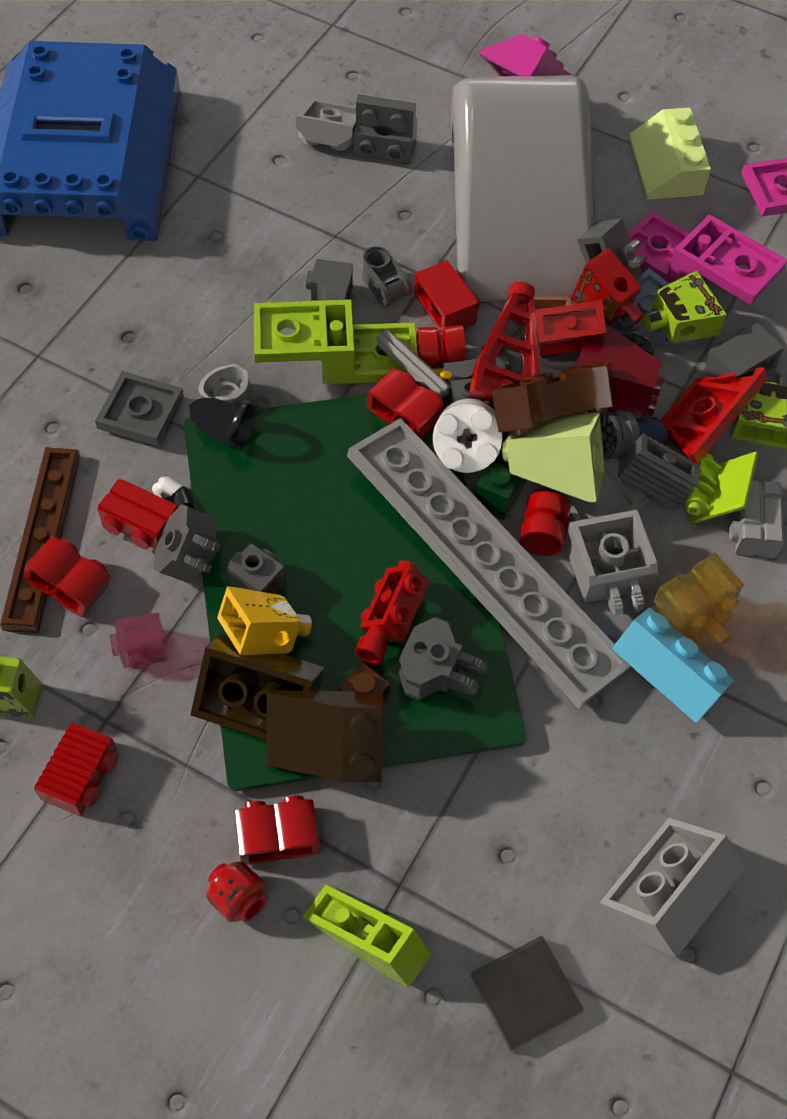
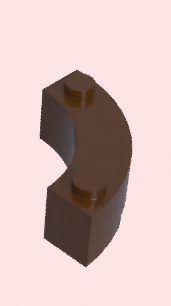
(546, 398)

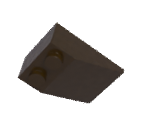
(326, 733)

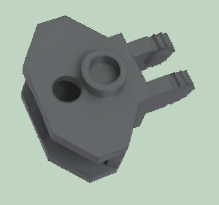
(187, 544)
(432, 661)

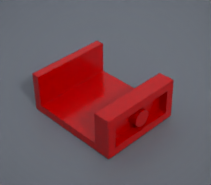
(566, 327)

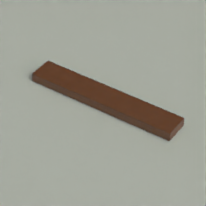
(45, 519)

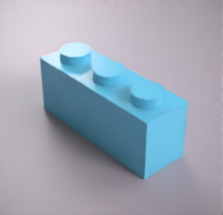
(673, 664)

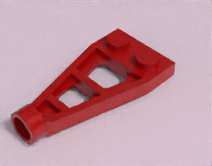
(488, 376)

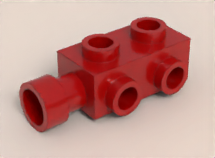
(392, 610)

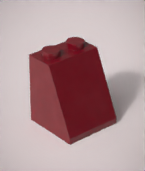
(632, 368)

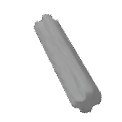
(412, 363)

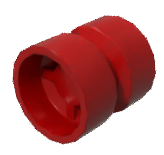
(441, 346)
(545, 523)

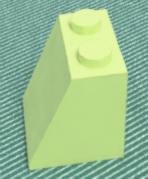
(561, 455)

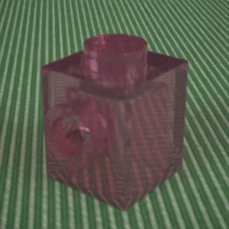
(139, 641)

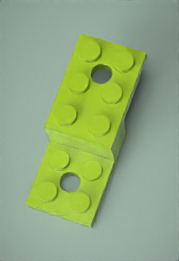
(326, 334)

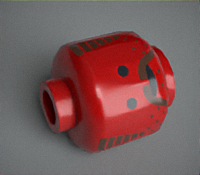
(236, 891)

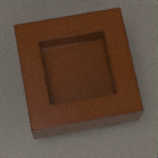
(364, 680)

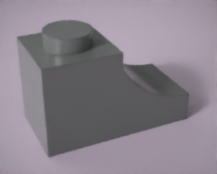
(330, 280)

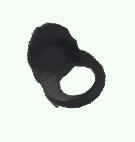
(224, 419)

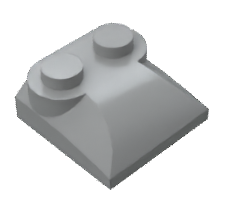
(327, 124)

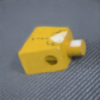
(261, 622)

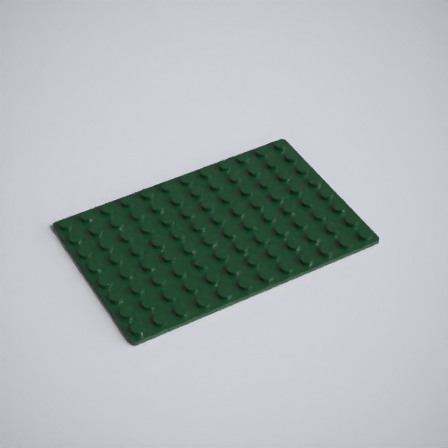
(336, 539)

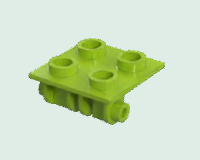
(721, 487)

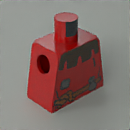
(611, 282)

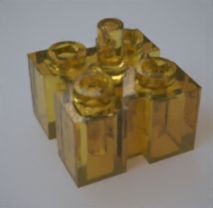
(700, 600)

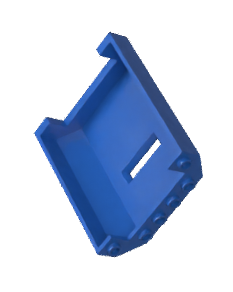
(87, 171)

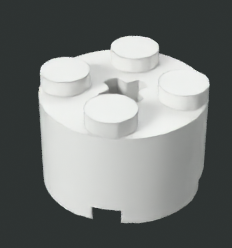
(456, 451)

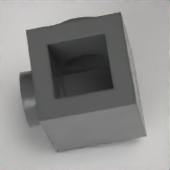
(256, 571)

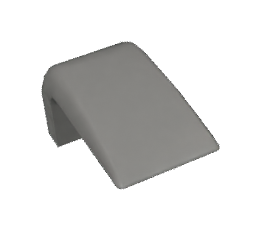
(521, 182)

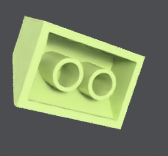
(670, 155)

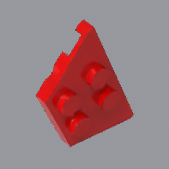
(708, 410)

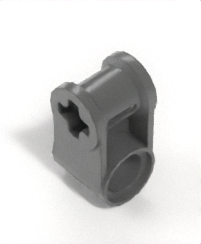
(384, 276)

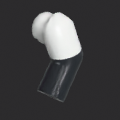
(169, 486)

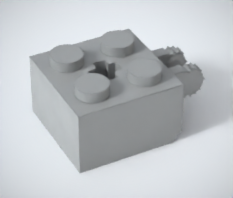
(612, 559)

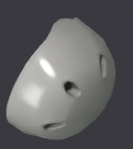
(230, 390)

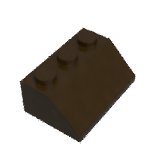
(235, 686)

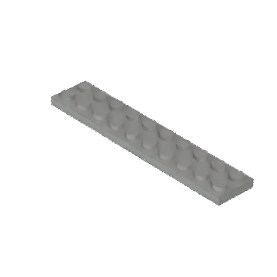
(490, 562)

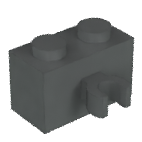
(612, 235)

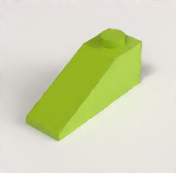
(369, 934)

